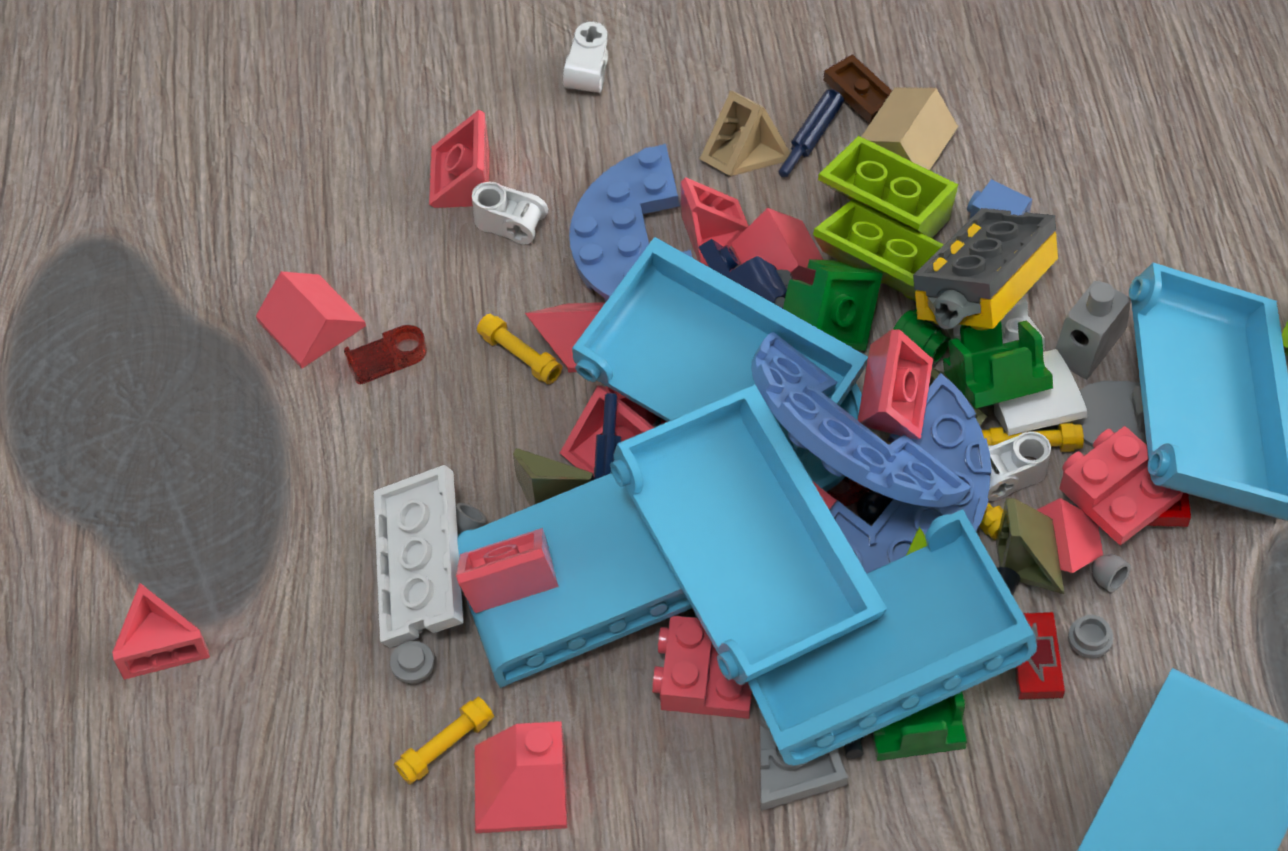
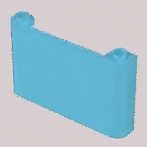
(689, 335)
(1212, 389)
(746, 534)
(606, 576)
(942, 633)
(1198, 777)

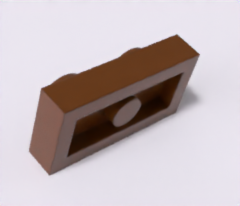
(857, 86)

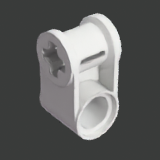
(587, 59)
(506, 211)
(1014, 472)

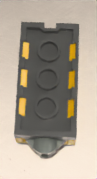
(985, 268)

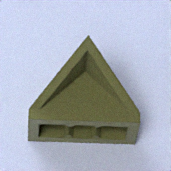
(546, 478)
(1029, 546)

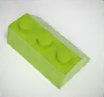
(891, 186)
(876, 242)

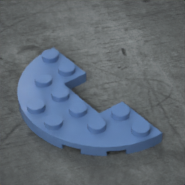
(609, 221)
(799, 400)
(957, 442)

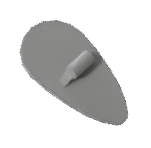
(1112, 407)

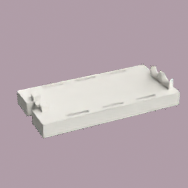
(417, 556)

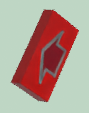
(1042, 673)

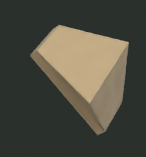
(743, 138)

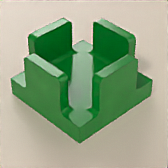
(838, 301)
(994, 370)
(924, 732)

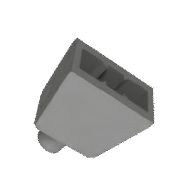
(1100, 316)

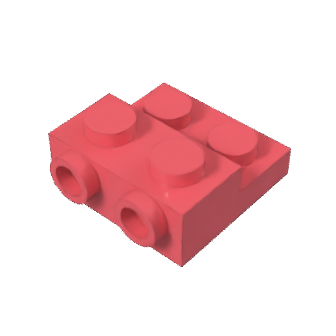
(1115, 485)
(692, 675)

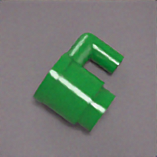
(924, 334)

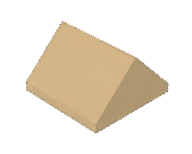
(913, 125)

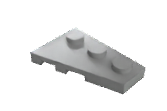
(789, 783)

